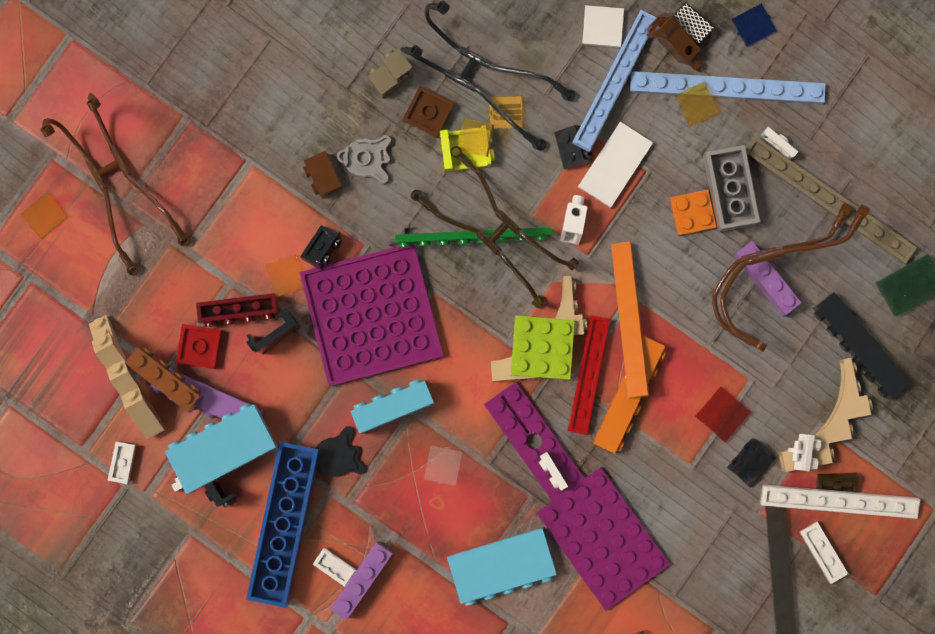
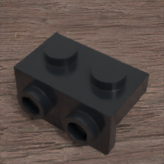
(571, 154)
(321, 247)
(751, 462)
(216, 494)

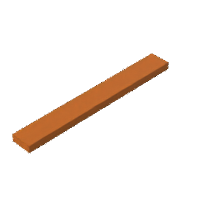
(629, 320)

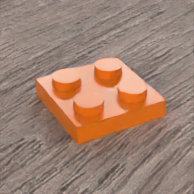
(692, 212)

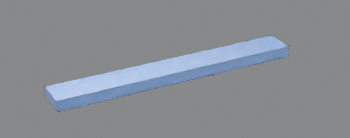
(614, 82)

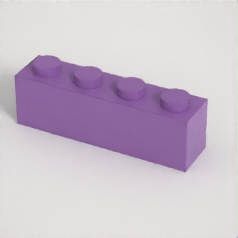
(769, 282)
(361, 580)

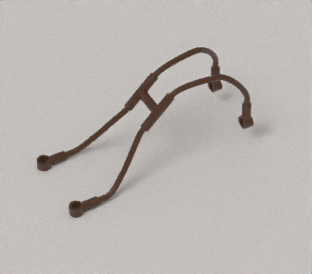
(93, 103)
(772, 253)

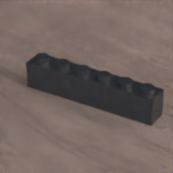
(861, 346)

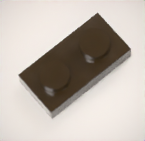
(838, 482)

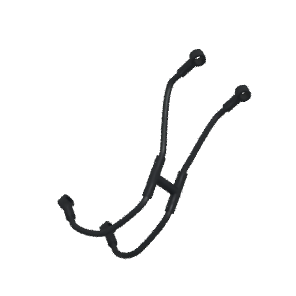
(416, 52)

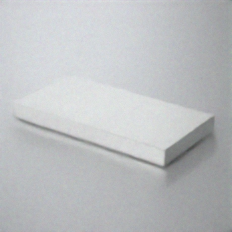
(615, 165)

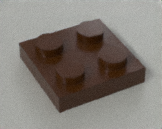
(428, 111)

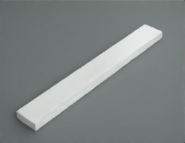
(840, 501)

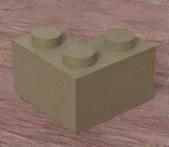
(391, 74)

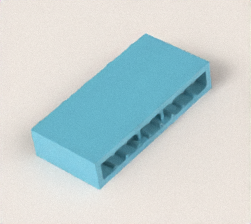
(220, 448)
(501, 566)

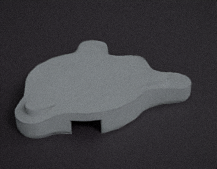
(366, 157)

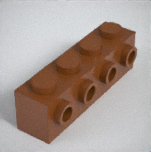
(163, 379)

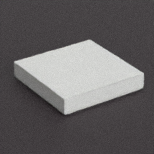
(603, 26)

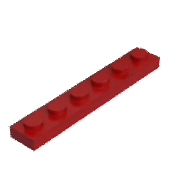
(588, 375)

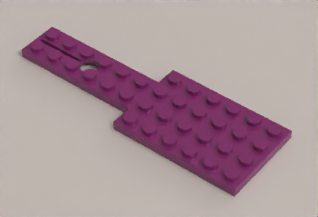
(588, 515)

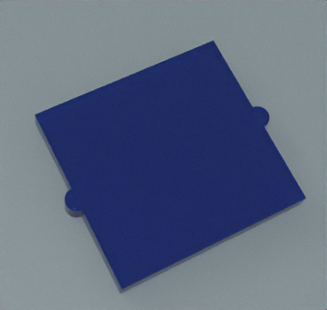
(754, 25)

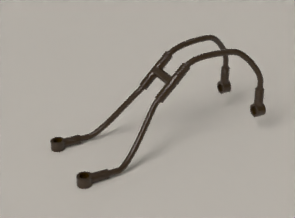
(506, 223)

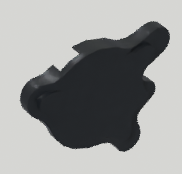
(338, 456)

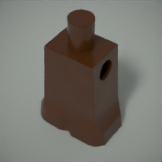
(675, 39)

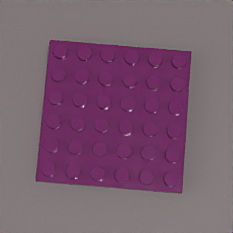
(371, 314)

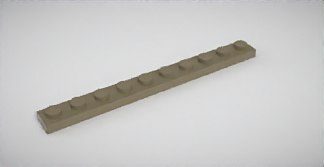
(828, 199)

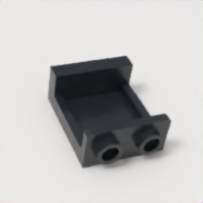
(276, 336)

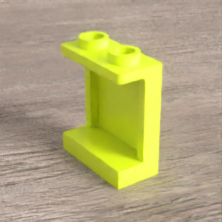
(451, 139)

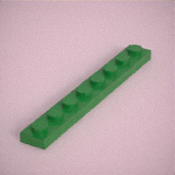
(465, 237)

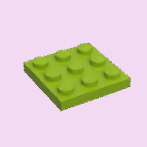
(542, 347)

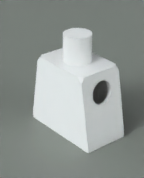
(574, 221)

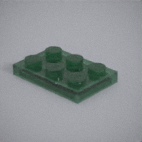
(909, 285)

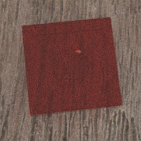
(722, 414)

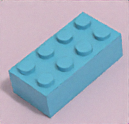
(392, 407)

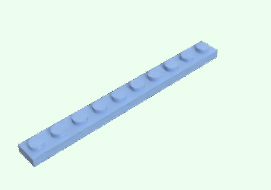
(729, 87)

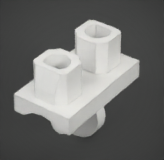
(803, 452)

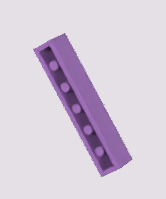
(214, 401)

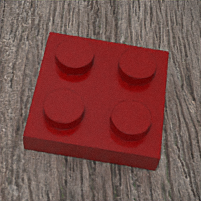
(198, 346)

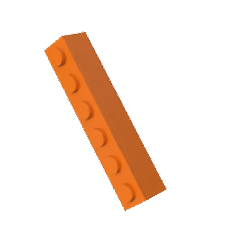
(622, 408)

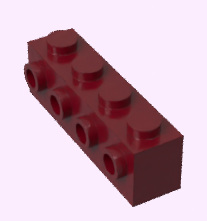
(237, 308)

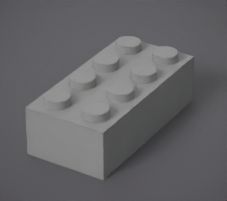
(731, 188)

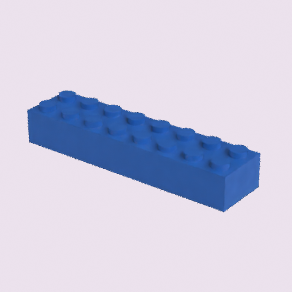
(283, 524)

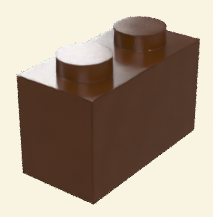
(322, 174)

